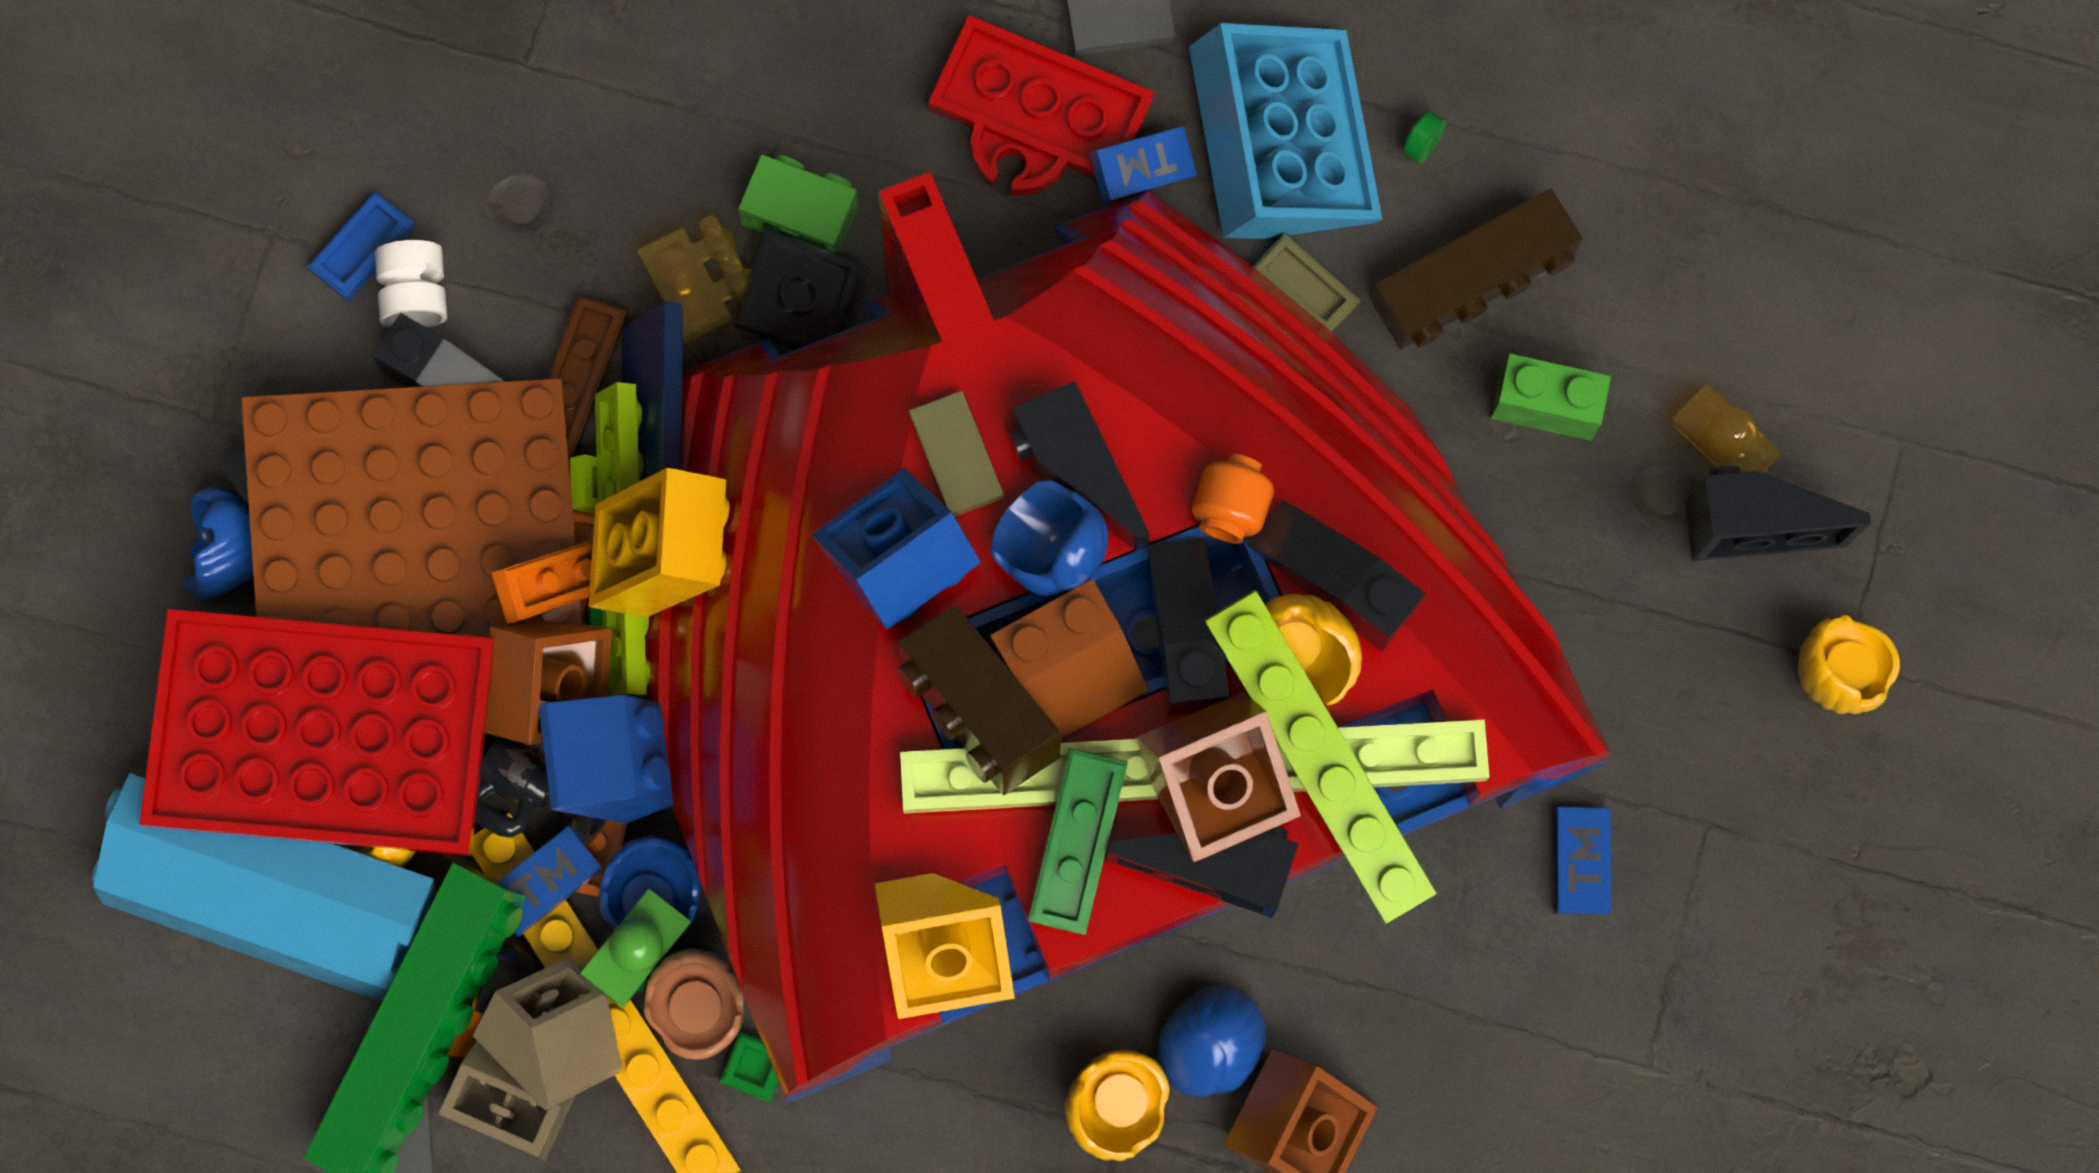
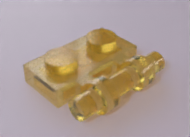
(681, 277)

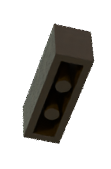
(978, 701)

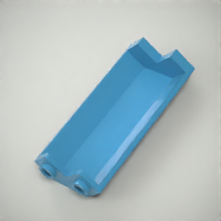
(265, 897)

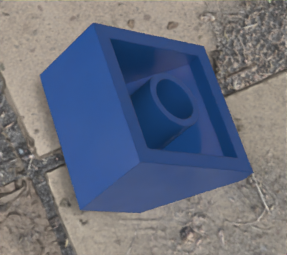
(897, 548)
(606, 757)

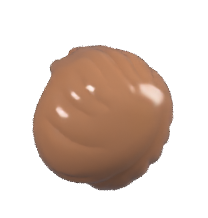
(695, 1003)

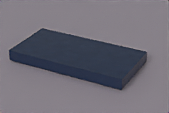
(654, 363)

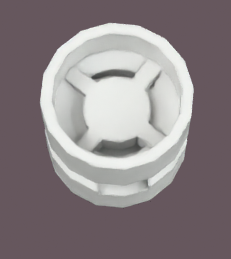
(410, 280)

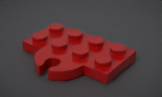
(1033, 106)

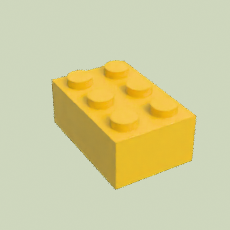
(658, 543)

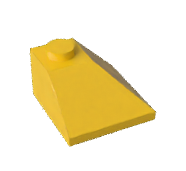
(942, 945)

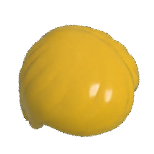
(1320, 641)
(1847, 665)
(1117, 1104)

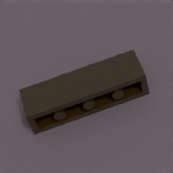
(1477, 269)

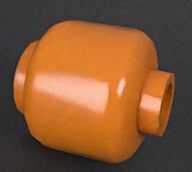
(1232, 499)

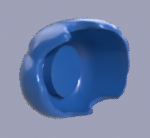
(1050, 539)
(223, 546)
(646, 865)
(1212, 1041)

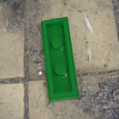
(1077, 841)

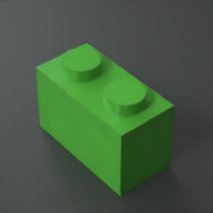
(799, 203)
(1550, 397)

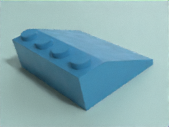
(1283, 130)

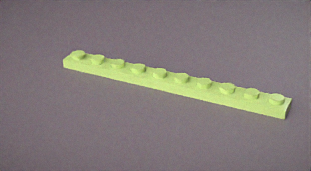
(1385, 752)

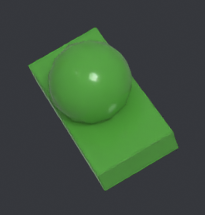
(635, 948)

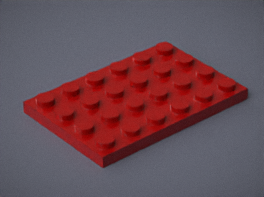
(318, 732)

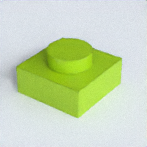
(584, 483)

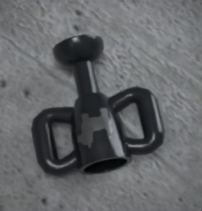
(520, 779)

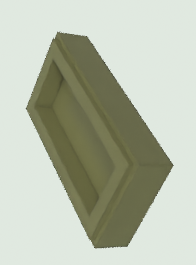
(1307, 283)
(956, 454)

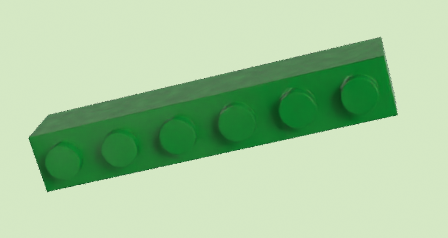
(417, 1024)

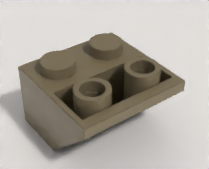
(551, 1033)
(499, 1107)

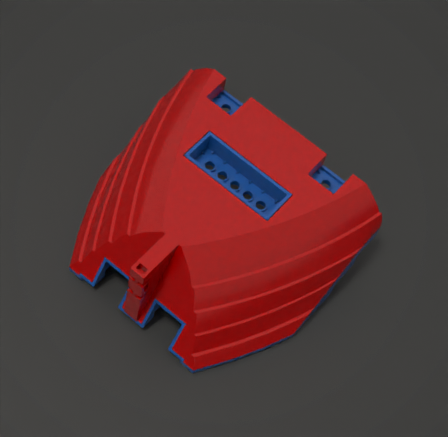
(791, 691)

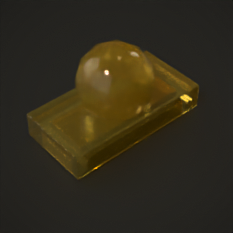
(1724, 433)

